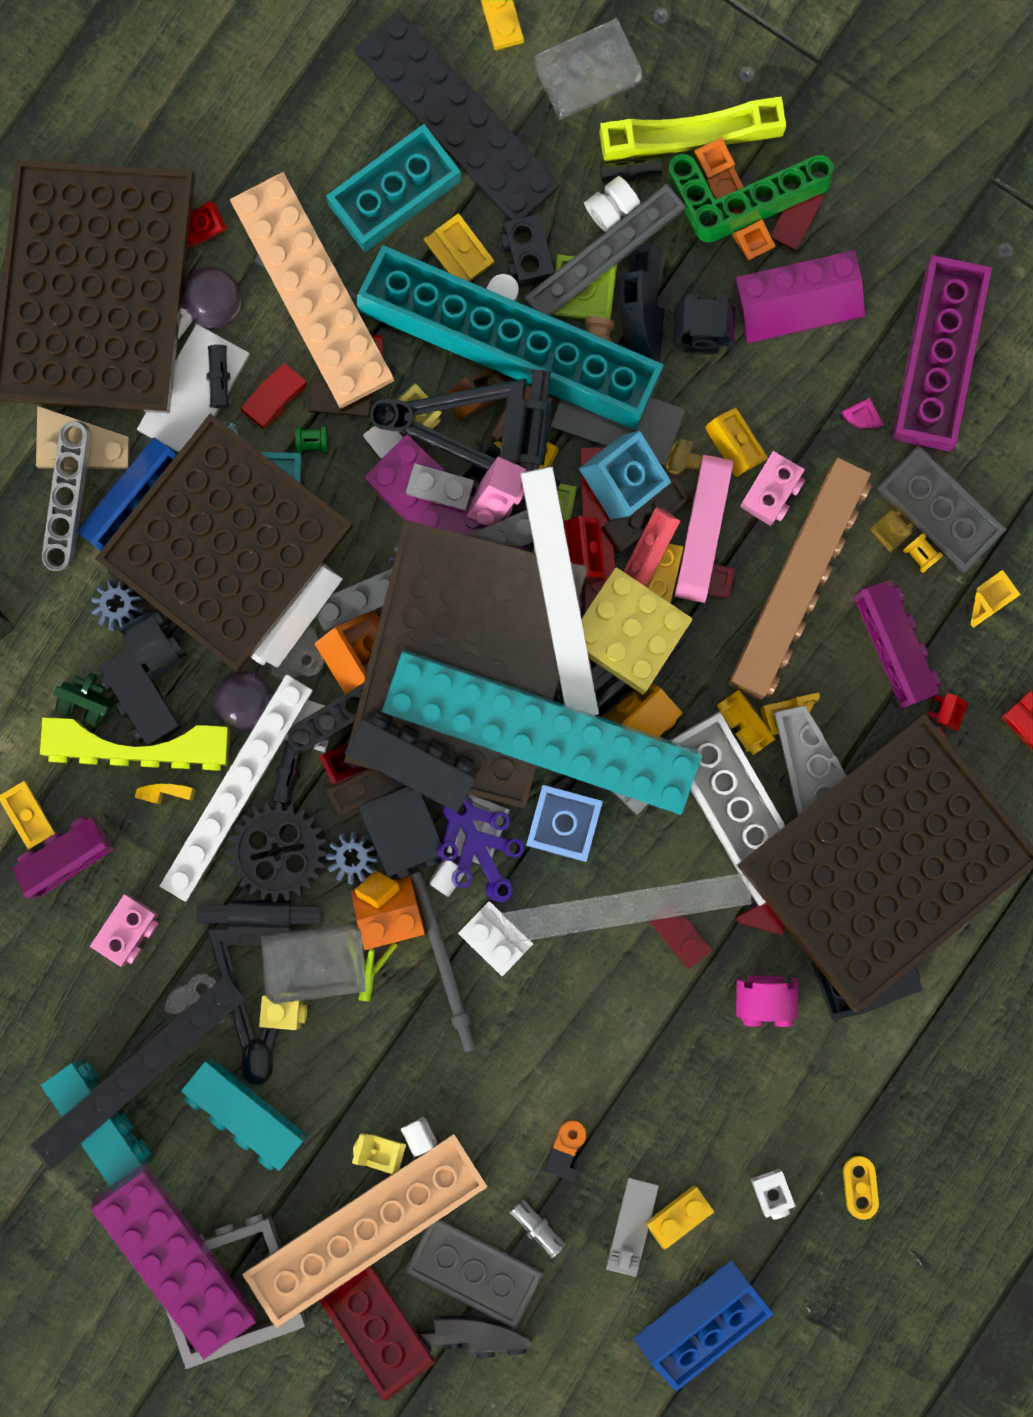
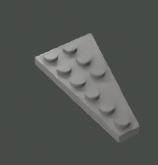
(807, 757)

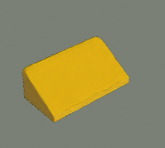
(736, 441)

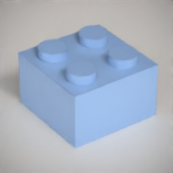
(564, 823)

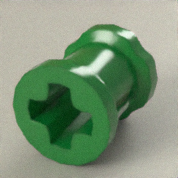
(320, 434)

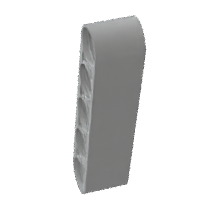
(57, 508)

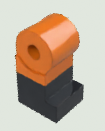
(568, 1139)

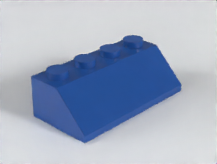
(126, 494)
(703, 1326)

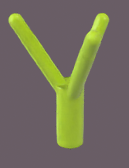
(370, 970)

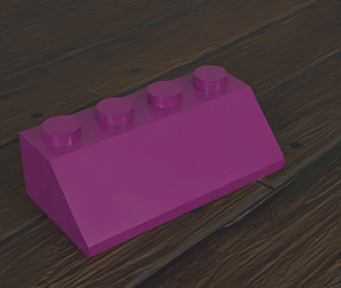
(800, 296)
(896, 643)

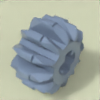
(113, 595)
(342, 860)

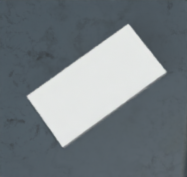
(191, 390)

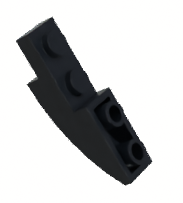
(639, 312)
(481, 1333)

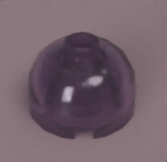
(211, 297)
(241, 700)

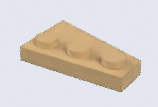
(107, 447)

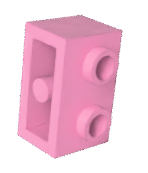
(772, 489)
(497, 493)
(125, 930)

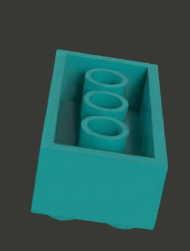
(394, 188)
(243, 1114)
(112, 1145)

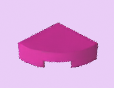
(863, 415)

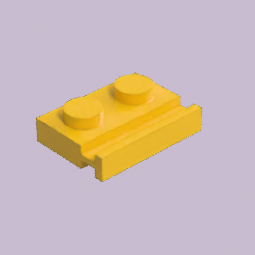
(459, 249)

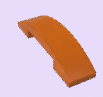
(722, 180)

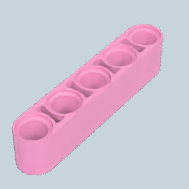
(704, 528)

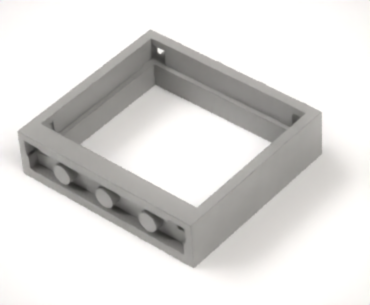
(252, 1336)

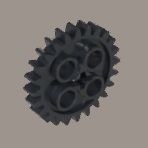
(283, 879)

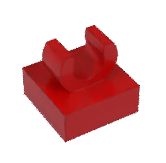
(951, 712)

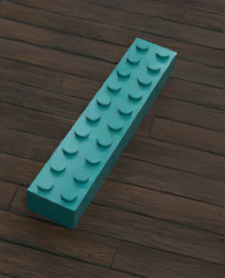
(508, 336)
(542, 731)

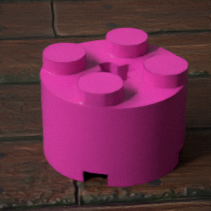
(767, 1000)

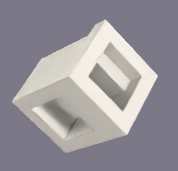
(773, 1180)

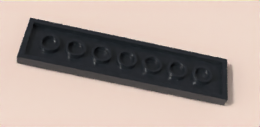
(456, 117)

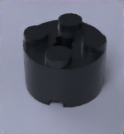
(704, 324)
(151, 644)

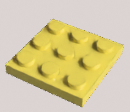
(631, 630)

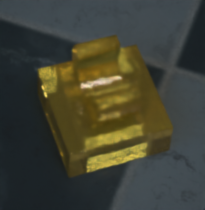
(682, 458)
(891, 530)

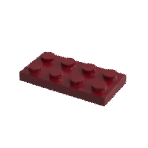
(377, 1332)

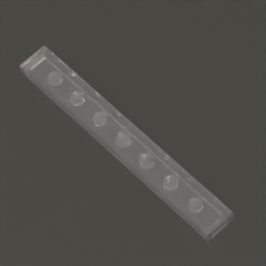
(626, 908)

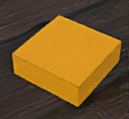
(377, 889)

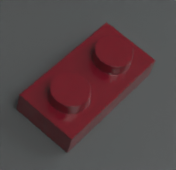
(682, 939)

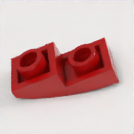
(205, 224)
(272, 396)

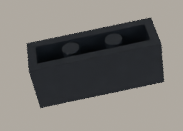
(139, 699)

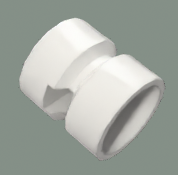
(614, 203)

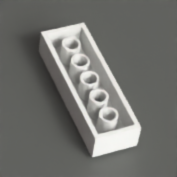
(730, 791)

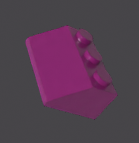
(61, 857)

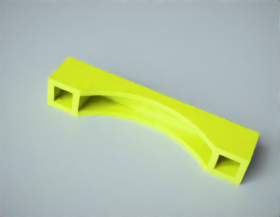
(735, 125)
(199, 745)

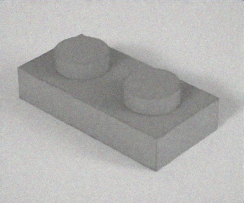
(439, 487)

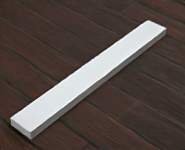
(559, 589)

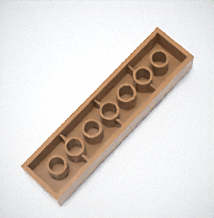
(798, 580)

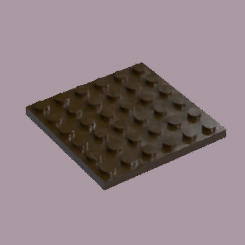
(224, 542)

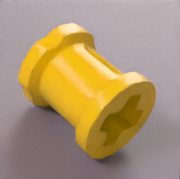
(913, 550)

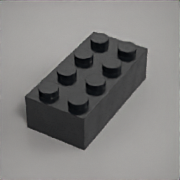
(412, 761)

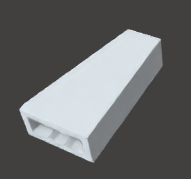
(297, 618)

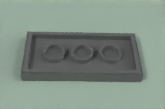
(658, 426)
(941, 509)
(474, 1272)

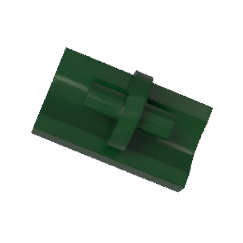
(71, 695)

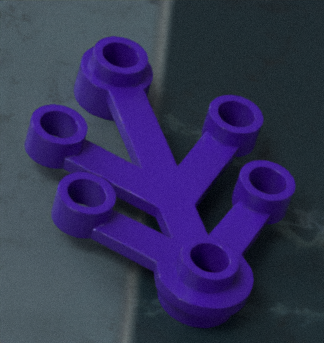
(476, 844)

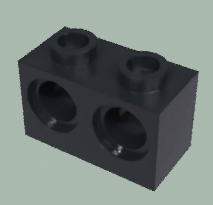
(535, 250)

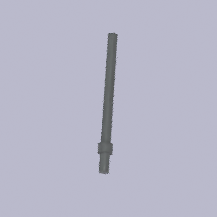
(460, 1019)

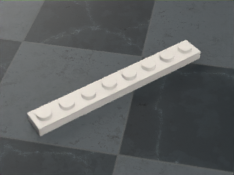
(236, 788)

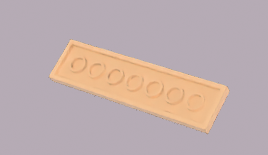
(312, 290)
(364, 1230)

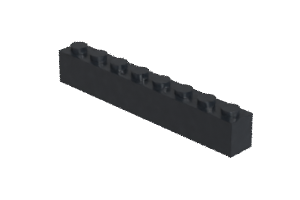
(136, 1073)

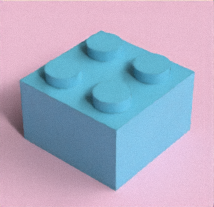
(625, 475)

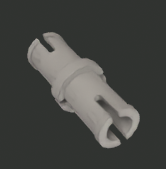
(537, 1228)

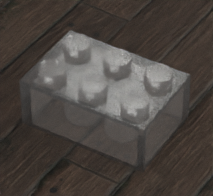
(588, 69)
(313, 964)

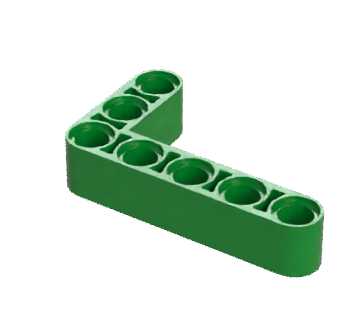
(746, 197)

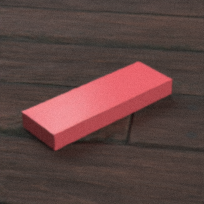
(651, 546)

